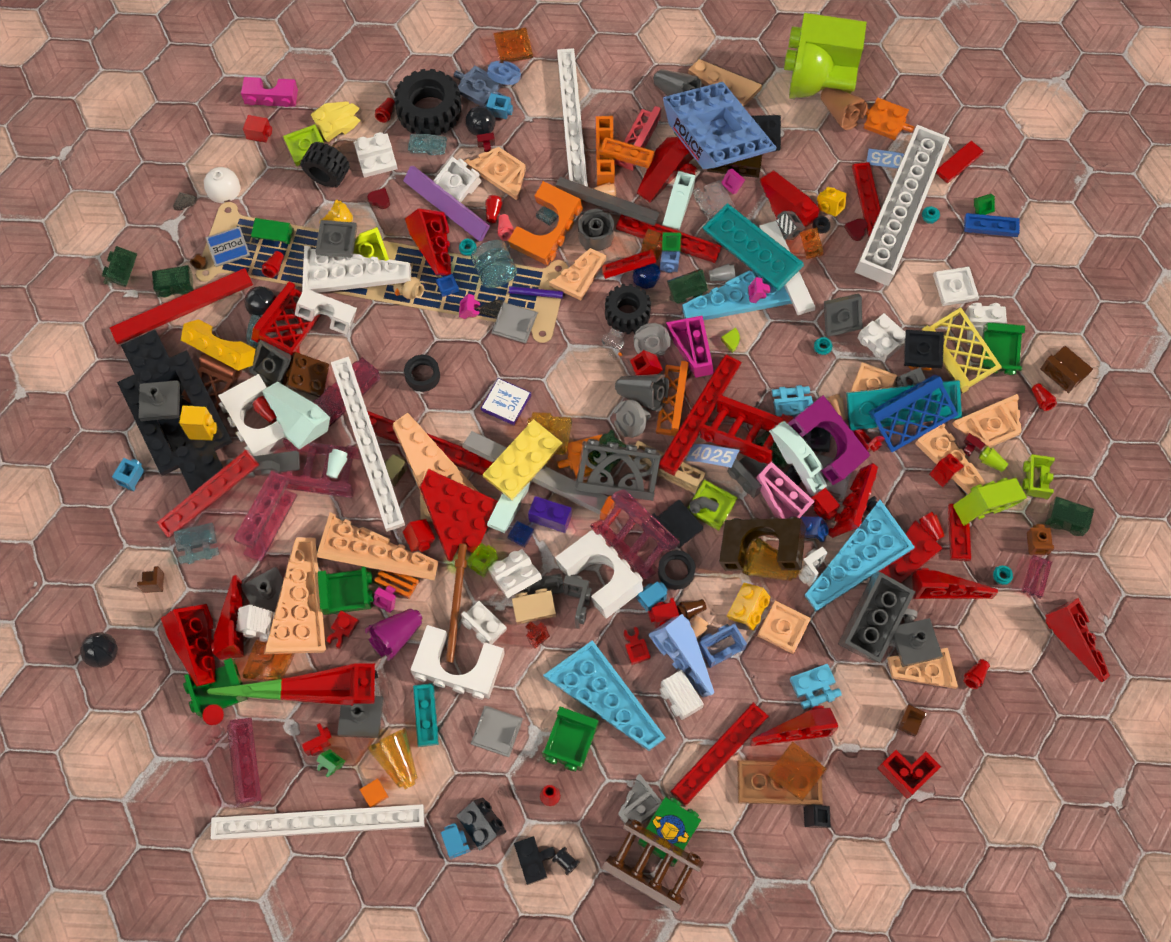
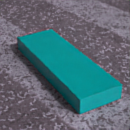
(425, 715)

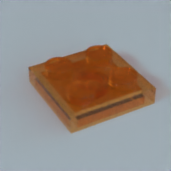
(513, 45)

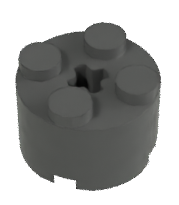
(596, 230)

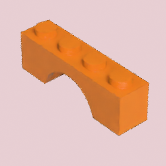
(604, 165)

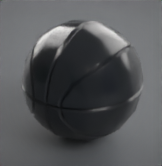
(480, 120)
(258, 300)
(98, 650)

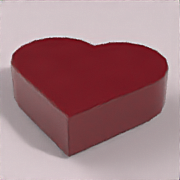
(379, 198)
(856, 229)

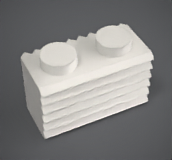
(254, 622)
(681, 695)

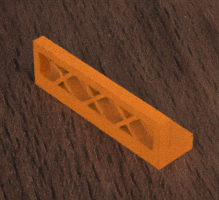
(678, 402)

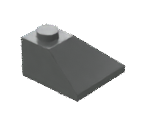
(270, 363)

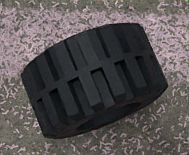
(325, 164)
(627, 296)

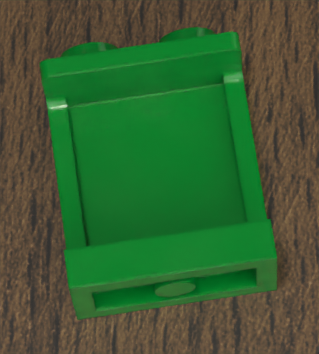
(1005, 344)
(345, 591)
(570, 739)

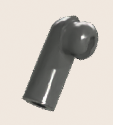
(703, 502)

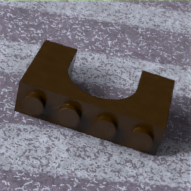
(740, 533)

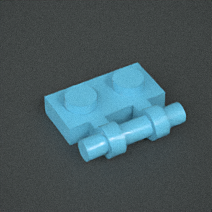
(794, 405)
(813, 681)

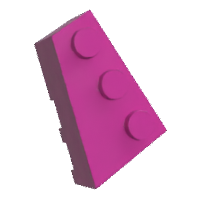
(692, 342)

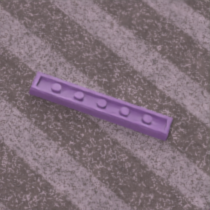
(446, 203)

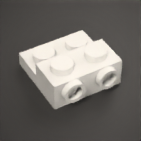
(375, 154)
(458, 179)
(980, 315)
(882, 337)
(514, 573)

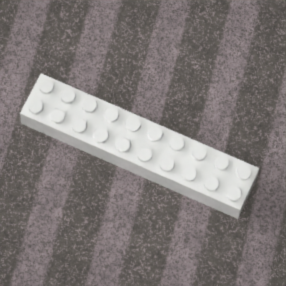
(902, 205)

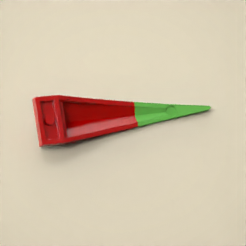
(339, 685)

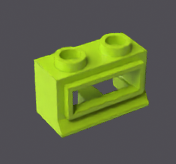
(1046, 477)

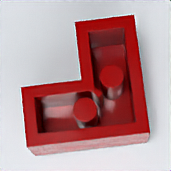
(908, 777)

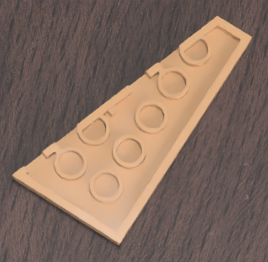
(368, 549)
(298, 617)

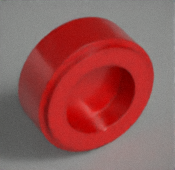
(213, 714)

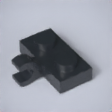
(532, 860)

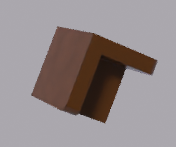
(152, 581)
(911, 720)

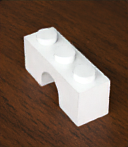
(313, 303)

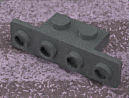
(275, 462)

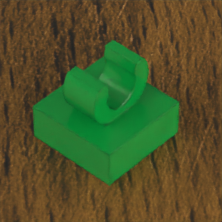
(984, 204)
(671, 242)
(330, 761)

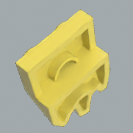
(335, 118)

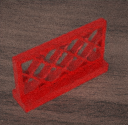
(276, 313)

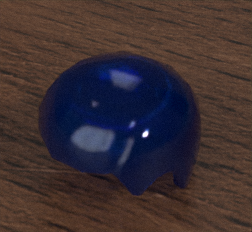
(646, 276)

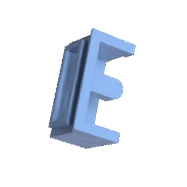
(724, 632)

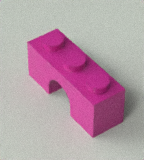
(282, 94)

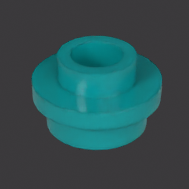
(930, 218)
(467, 243)
(823, 341)
(1006, 571)

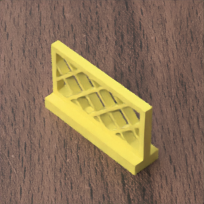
(950, 362)

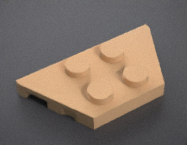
(500, 170)
(993, 423)

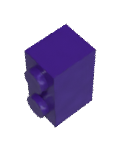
(550, 514)

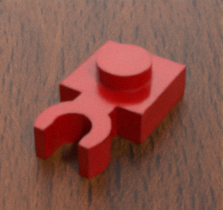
(343, 626)
(636, 649)

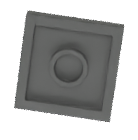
(336, 238)
(843, 315)
(159, 400)
(264, 589)
(916, 643)
(361, 719)

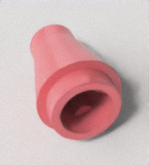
(505, 227)

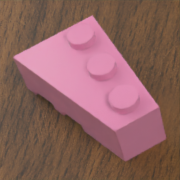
(782, 493)

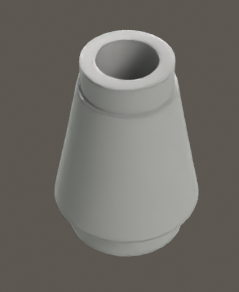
(722, 273)

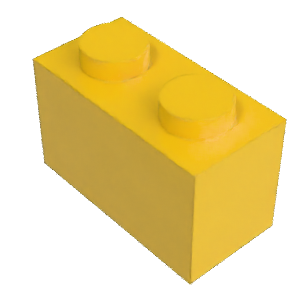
(197, 423)

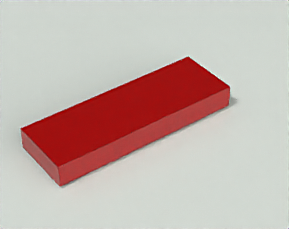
(959, 162)
(629, 263)
(958, 537)

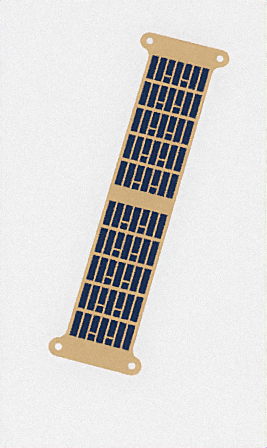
(461, 268)

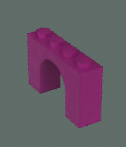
(849, 449)

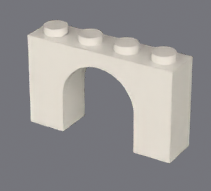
(237, 403)
(593, 550)
(477, 681)

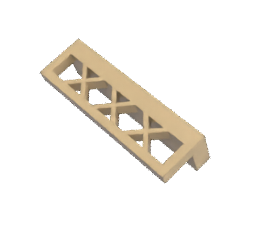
(681, 478)

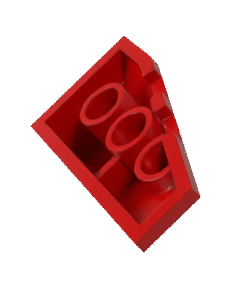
(664, 167)
(430, 233)
(939, 585)
(1070, 626)
(191, 638)
(227, 641)

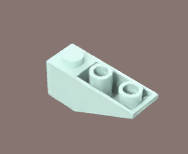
(679, 200)

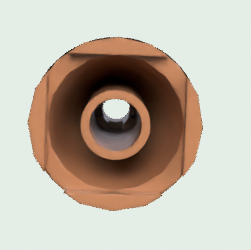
(844, 107)

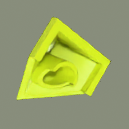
(370, 245)

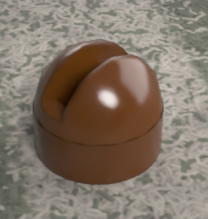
(198, 261)

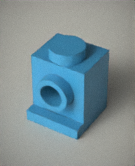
(500, 105)
(128, 473)
(652, 595)
(454, 841)

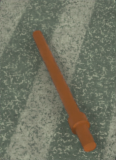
(460, 565)

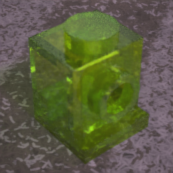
(482, 551)

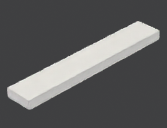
(795, 286)

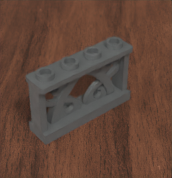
(637, 488)

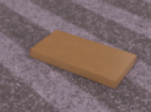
(758, 788)

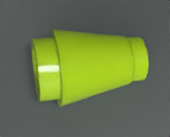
(993, 459)

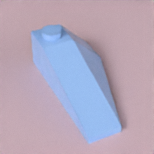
(680, 643)

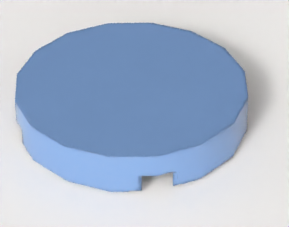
(504, 73)

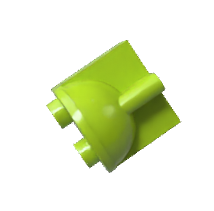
(824, 55)

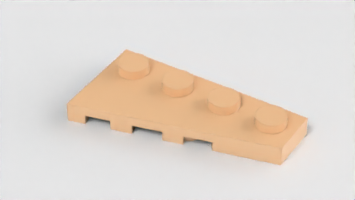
(710, 74)
(940, 443)

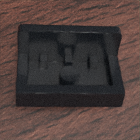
(818, 440)
(481, 823)

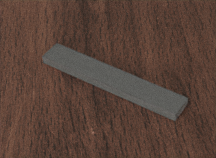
(608, 201)

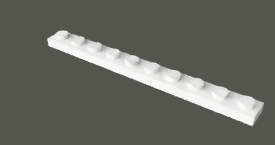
(572, 116)
(368, 444)
(317, 822)

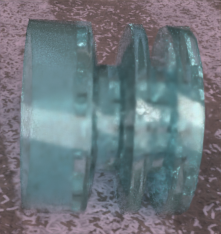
(493, 264)

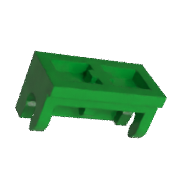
(272, 230)

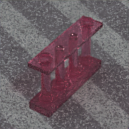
(323, 484)
(265, 516)
(650, 526)

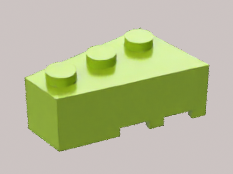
(988, 499)

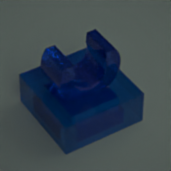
(520, 534)

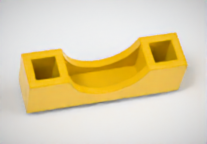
(234, 354)

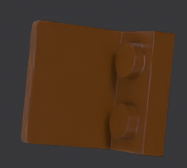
(1066, 369)
(306, 374)

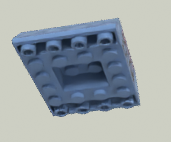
(715, 126)

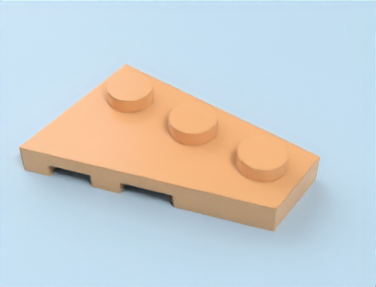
(580, 275)
(933, 672)

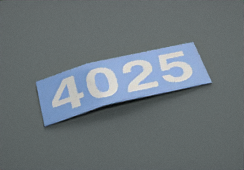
(884, 158)
(712, 455)

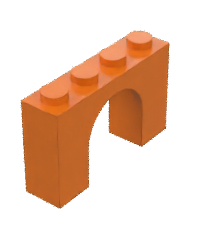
(544, 247)

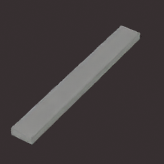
(545, 477)

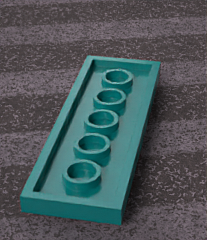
(753, 247)
(863, 401)

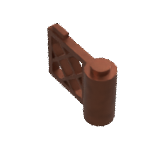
(218, 370)

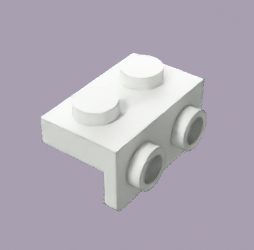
(809, 565)

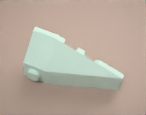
(297, 415)

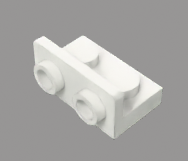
(483, 623)

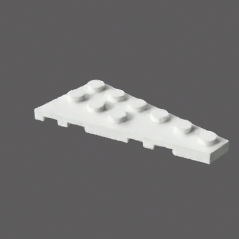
(345, 273)

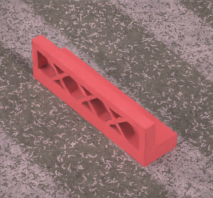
(645, 135)

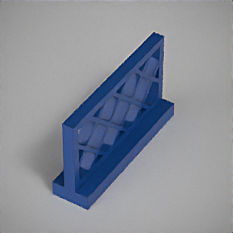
(910, 397)

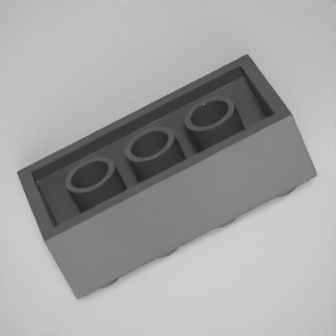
(876, 617)

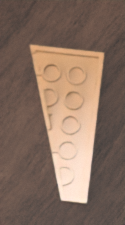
(424, 453)

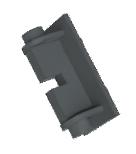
(551, 582)

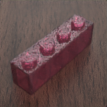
(332, 401)
(244, 763)

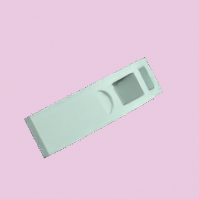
(798, 453)

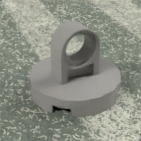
(652, 338)
(631, 418)

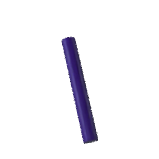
(535, 292)

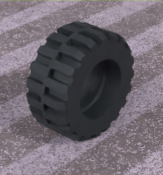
(423, 85)

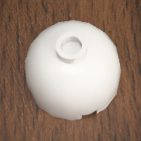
(221, 185)

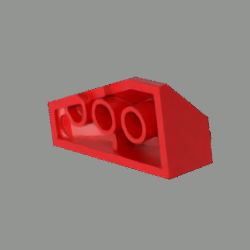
(787, 197)
(810, 725)

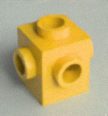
(831, 201)

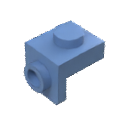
(669, 261)

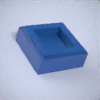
(447, 285)

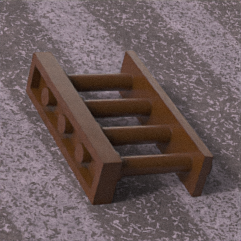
(653, 886)

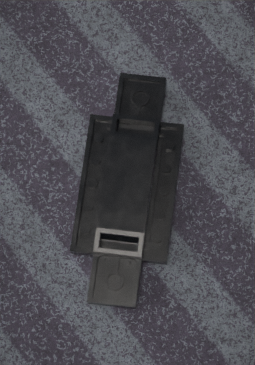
(150, 365)

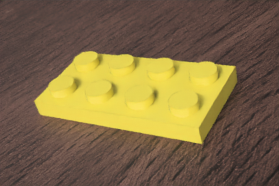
(522, 460)

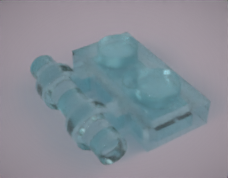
(193, 538)

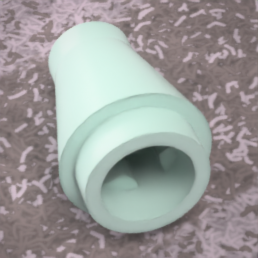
(335, 463)

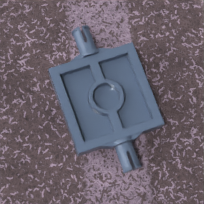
(477, 85)

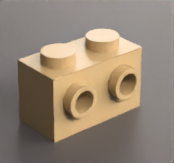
(533, 606)

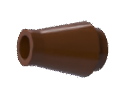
(691, 608)

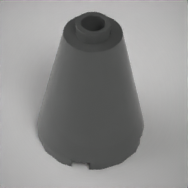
(675, 82)
(644, 389)

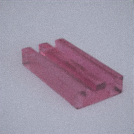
(1032, 591)

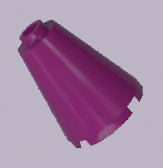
(393, 632)

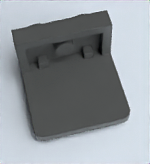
(745, 473)
(578, 588)

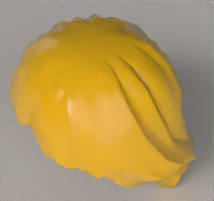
(339, 212)

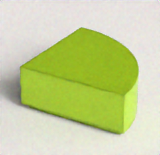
(731, 339)

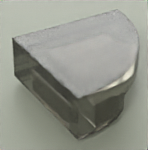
(184, 200)
(491, 309)

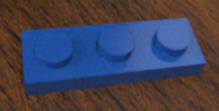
(991, 225)

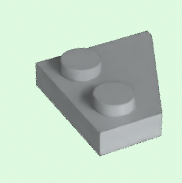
(640, 802)

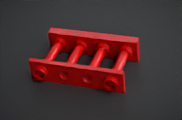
(747, 414)

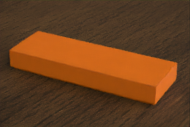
(626, 152)

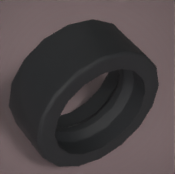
(418, 360)
(676, 555)

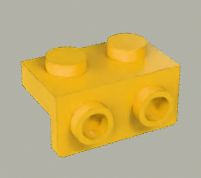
(749, 605)

